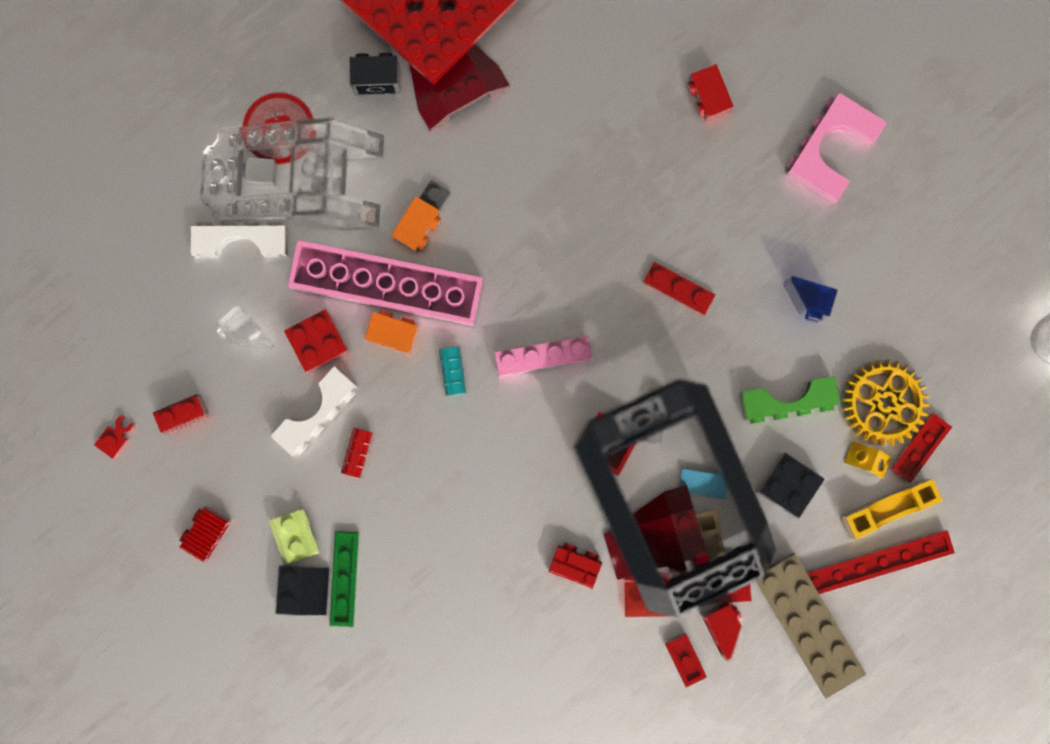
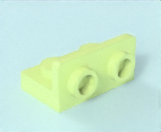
(293, 536)

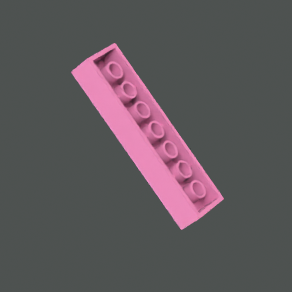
(385, 283)

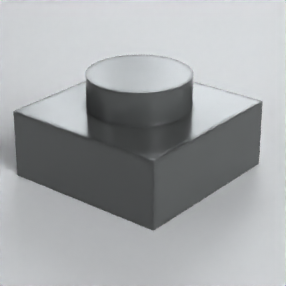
(435, 195)

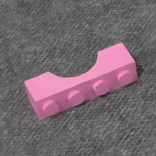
(543, 356)

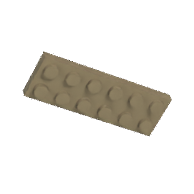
(810, 626)

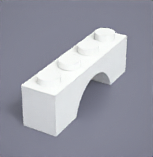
(210, 240)
(335, 390)

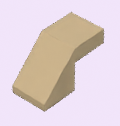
(710, 531)

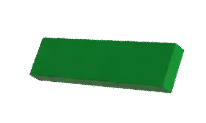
(344, 579)

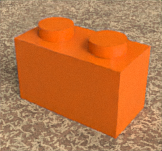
(416, 225)
(392, 332)

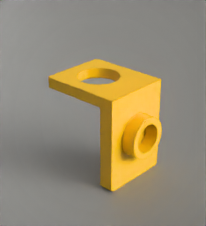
(867, 459)

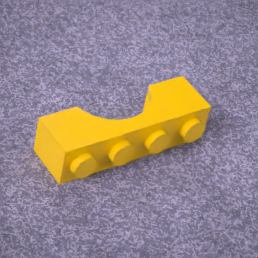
(891, 508)

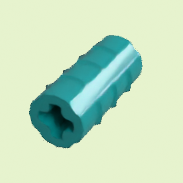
(452, 371)

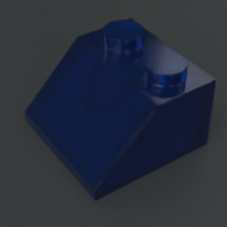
(811, 298)

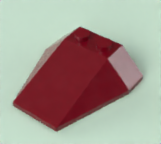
(462, 85)
(670, 535)

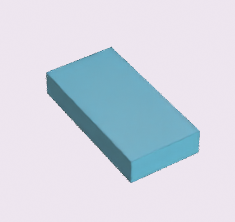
(703, 483)

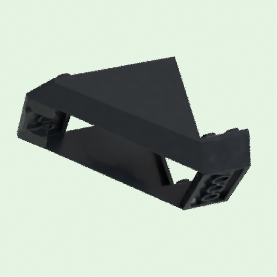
(620, 430)

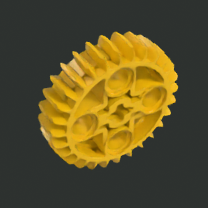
(874, 402)

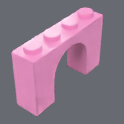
(841, 115)

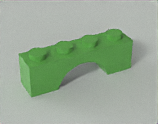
(819, 394)

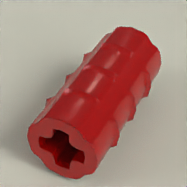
(356, 452)

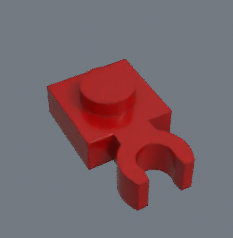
(113, 440)

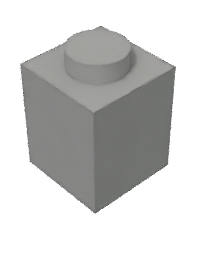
(260, 171)

